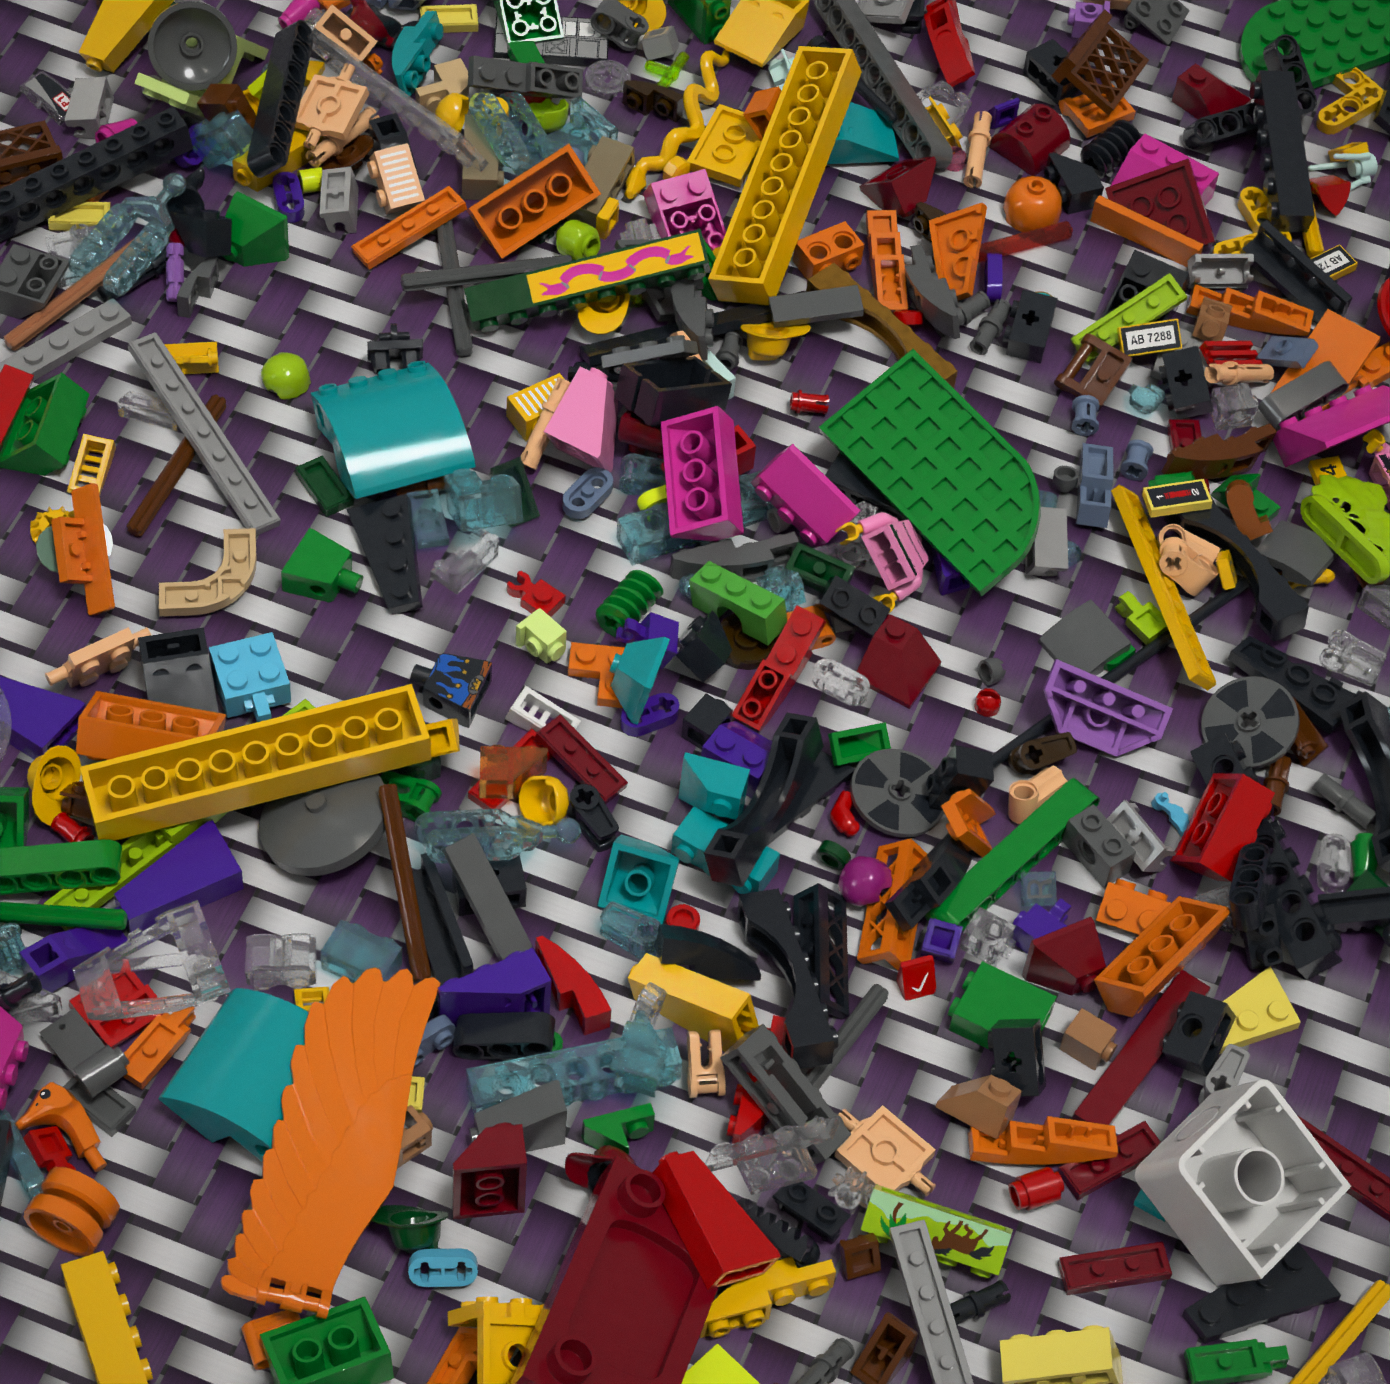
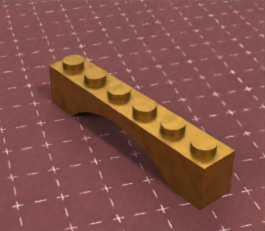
(882, 322)

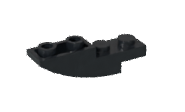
(931, 883)

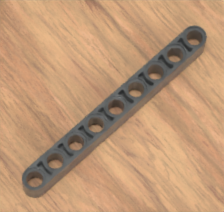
(886, 80)

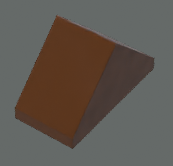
(886, 1351)

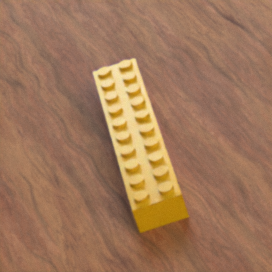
(785, 175)
(256, 763)

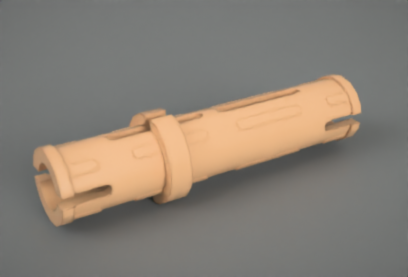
(979, 140)
(333, 146)
(1232, 373)
(538, 439)

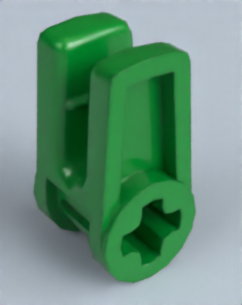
(414, 794)

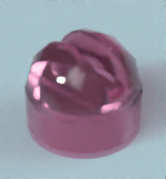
(958, 160)

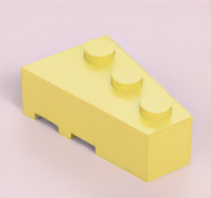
(1062, 1358)

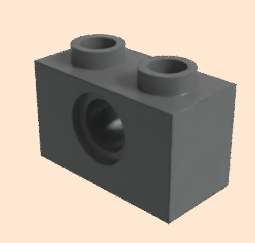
(1098, 846)

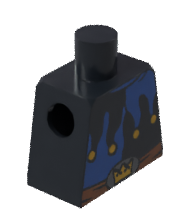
(454, 686)

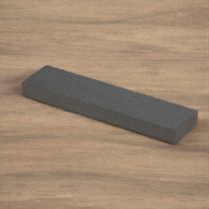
(486, 897)

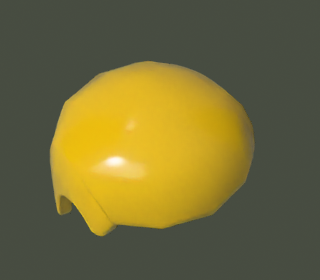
(453, 110)
(543, 800)

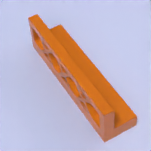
(895, 943)

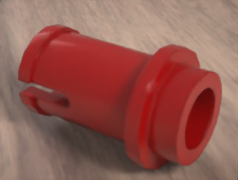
(807, 402)
(71, 829)

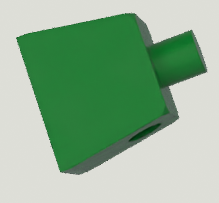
(319, 569)

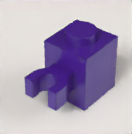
(651, 627)
(1038, 923)

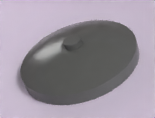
(323, 827)

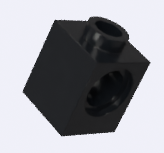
(705, 719)

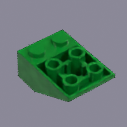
(529, 20)

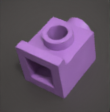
(1084, 15)

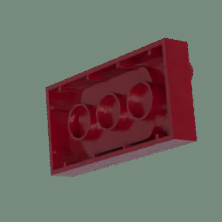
(624, 1294)

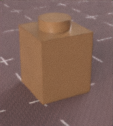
(1089, 1039)

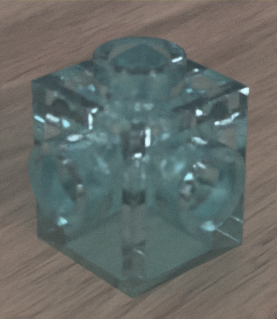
(784, 584)

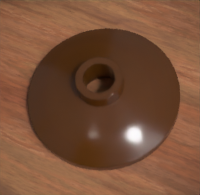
(351, 155)

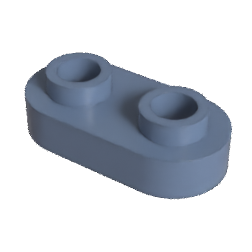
(585, 495)
(437, 1035)

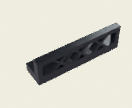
(1296, 277)
(814, 921)
(443, 938)

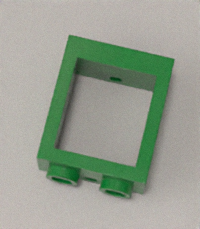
(703, 16)

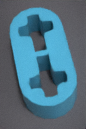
(442, 1267)

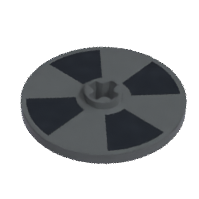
(1250, 699)
(877, 801)

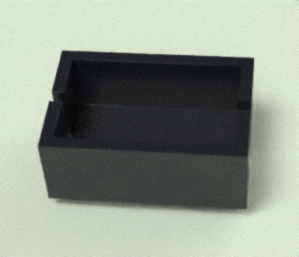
(670, 388)

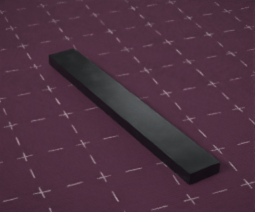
(724, 322)

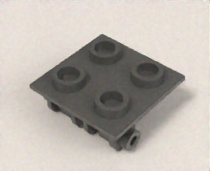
(1158, 16)

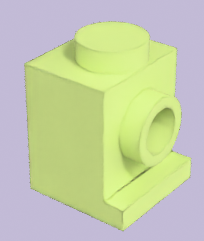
(541, 636)

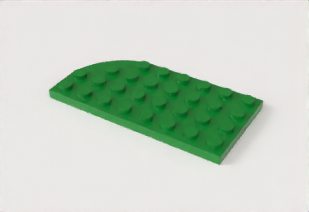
(1330, 35)
(941, 469)

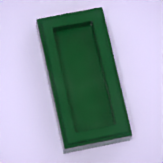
(324, 486)

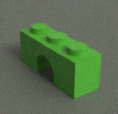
(758, 609)

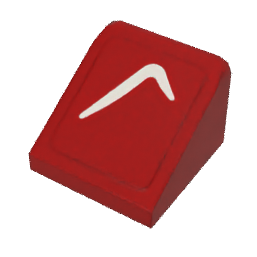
(917, 977)

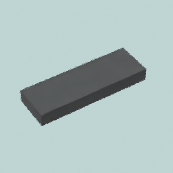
(815, 306)

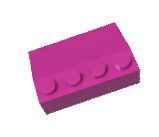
(1334, 425)

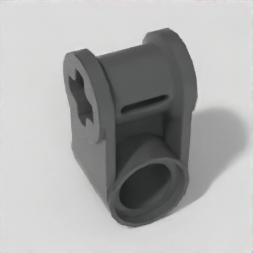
(617, 23)

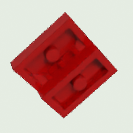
(117, 1031)

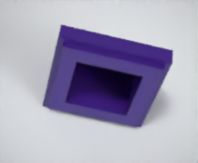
(1004, 113)
(941, 940)

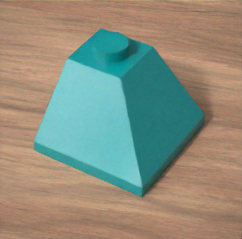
(636, 674)
(713, 785)
(639, 877)

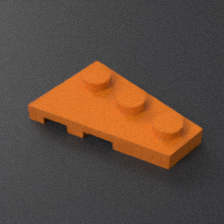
(957, 247)

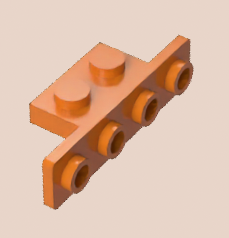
(83, 549)

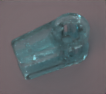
(645, 477)
(629, 929)

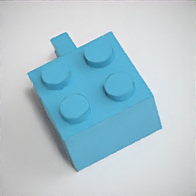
(250, 676)

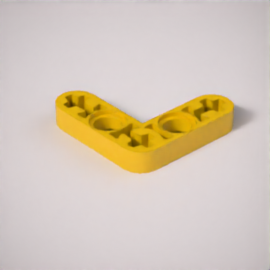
(1354, 98)
(1251, 213)

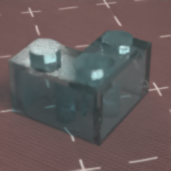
(481, 503)

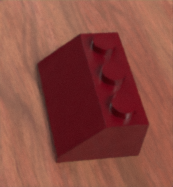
(491, 1174)

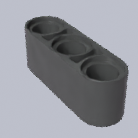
(1303, 394)

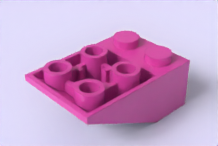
(684, 206)

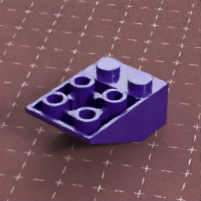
(507, 986)

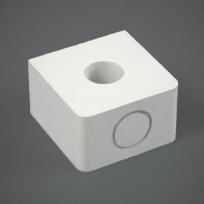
(1281, 1172)

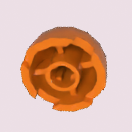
(1032, 204)

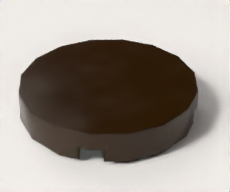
(746, 650)

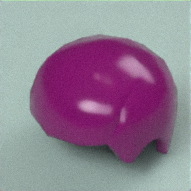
(864, 880)

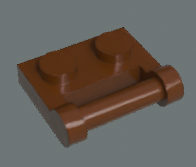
(1102, 375)

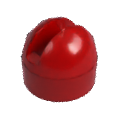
(987, 702)

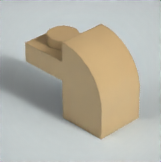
(448, 79)

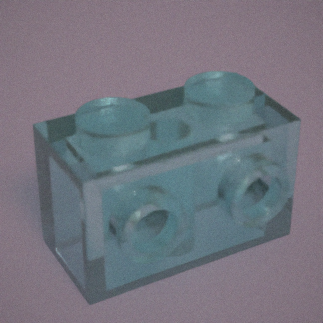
(354, 950)

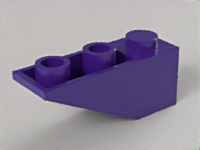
(60, 952)

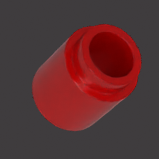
(1036, 1189)

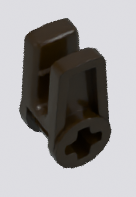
(1041, 753)

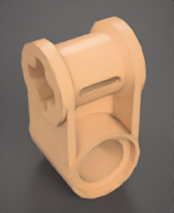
(1186, 565)

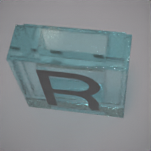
(1038, 888)

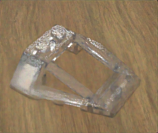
(195, 954)

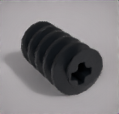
(1110, 147)

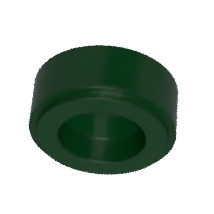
(833, 855)

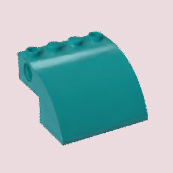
(393, 429)
(239, 1070)

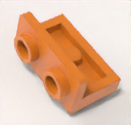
(965, 814)
(1130, 909)

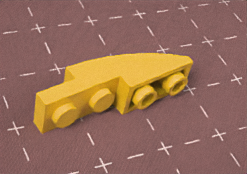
(750, 1300)

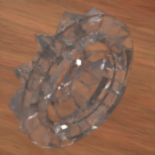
(597, 73)

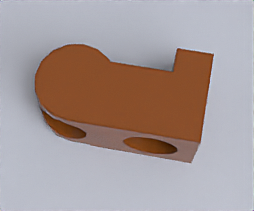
(1240, 502)

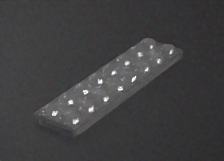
(397, 101)

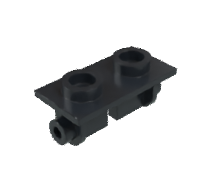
(809, 1205)

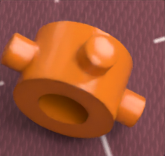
(374, 62)

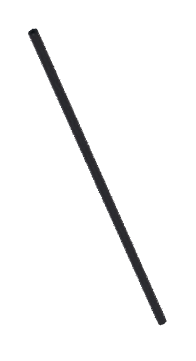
(1132, 662)

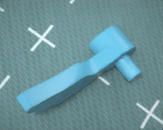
(1176, 814)

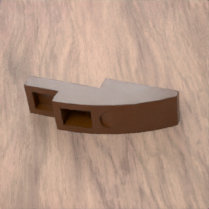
(1218, 457)

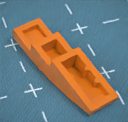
(886, 259)
(1257, 313)
(1052, 1143)

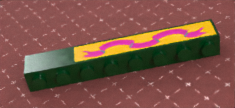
(587, 281)

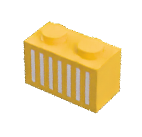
(525, 405)

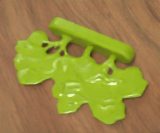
(1341, 535)

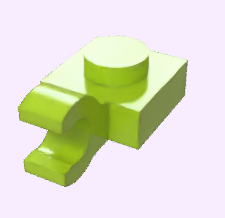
(1144, 620)

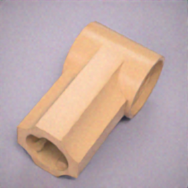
(1197, 543)
(1030, 794)

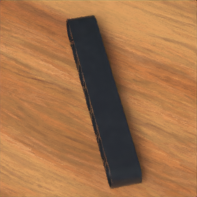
(280, 99)

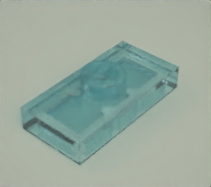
(428, 519)

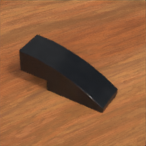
(704, 954)

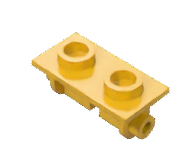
(940, 117)
(195, 357)

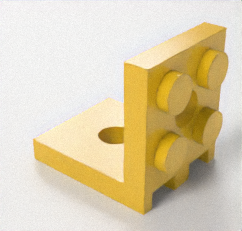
(497, 1330)

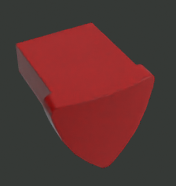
(1331, 192)

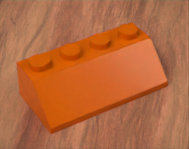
(534, 201)
(127, 725)
(1158, 954)

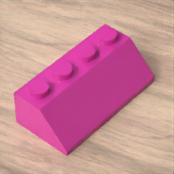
(702, 476)

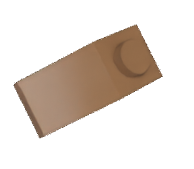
(982, 1103)

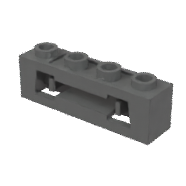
(782, 1089)

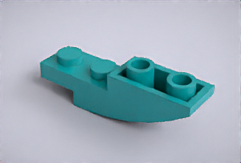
(413, 49)

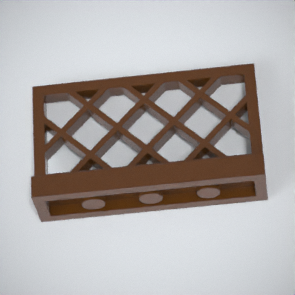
(1087, 51)
(24, 162)

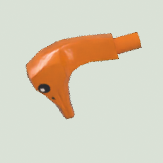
(60, 1107)

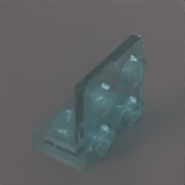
(584, 128)

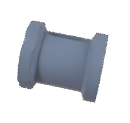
(1085, 415)
(1135, 465)

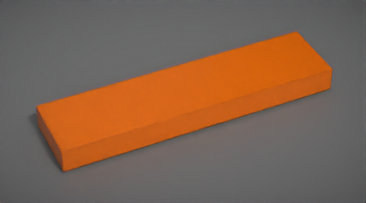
(409, 227)
(1144, 231)

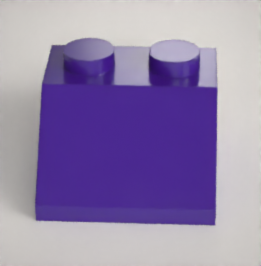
(741, 747)

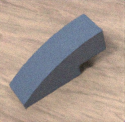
(1095, 485)

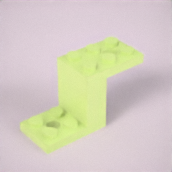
(188, 99)

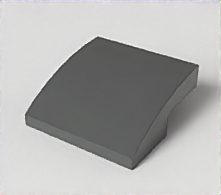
(1297, 552)
(1085, 639)

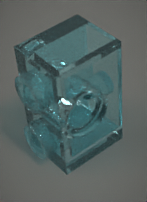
(221, 138)

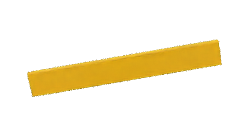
(1164, 588)

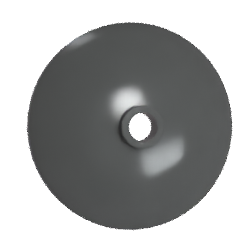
(198, 65)

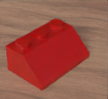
(1223, 825)

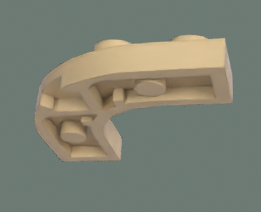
(221, 587)

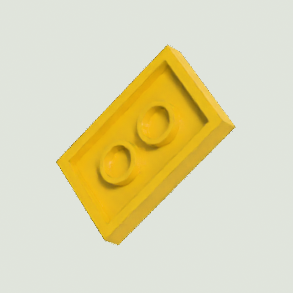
(726, 147)

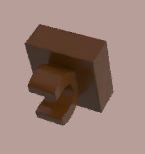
(860, 1256)

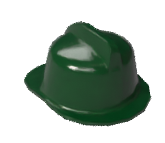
(411, 1226)

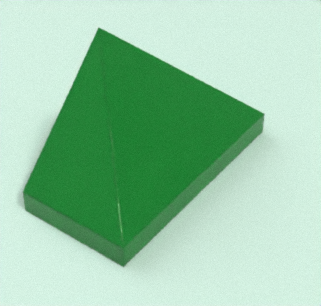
(857, 743)

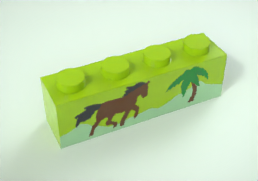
(952, 1233)

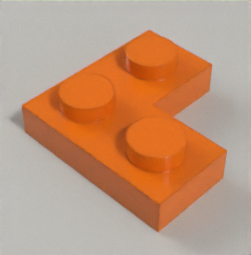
(595, 662)
(459, 1359)

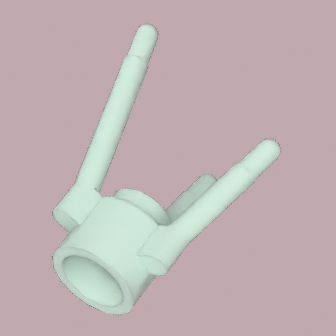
(1359, 166)

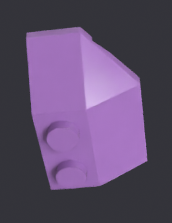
(1102, 711)

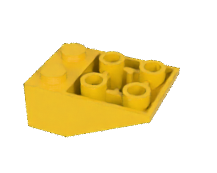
(762, 28)

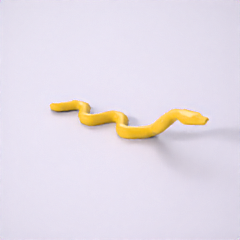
(693, 93)

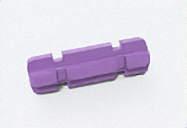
(174, 270)

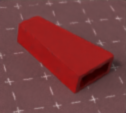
(711, 1223)

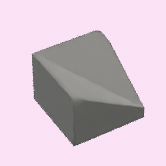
(660, 42)

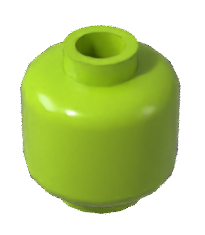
(577, 240)

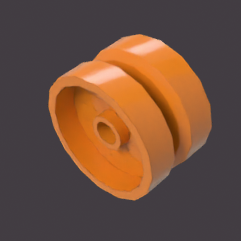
(71, 1211)

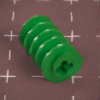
(628, 600)

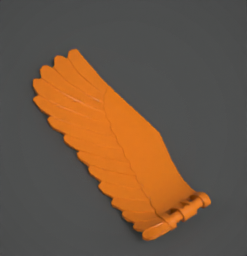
(336, 1141)

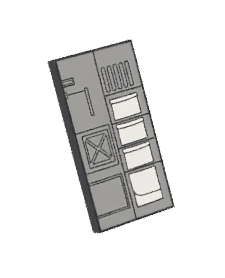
(578, 47)

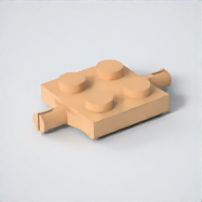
(330, 106)
(97, 658)
(886, 1151)

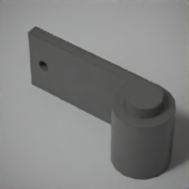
(84, 1053)

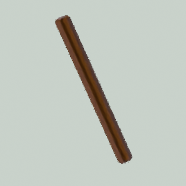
(169, 476)
(404, 882)

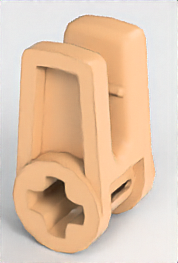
(712, 1073)

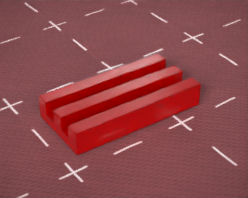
(1229, 351)

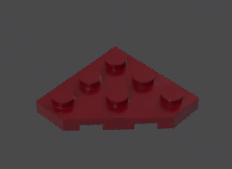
(1169, 198)

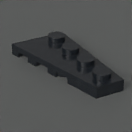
(390, 547)

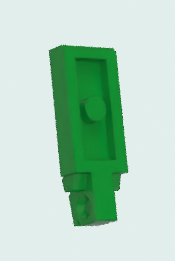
(1234, 1361)

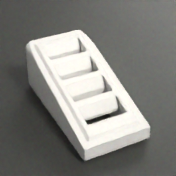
(537, 704)

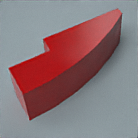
(573, 987)

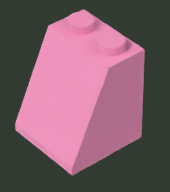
(586, 419)

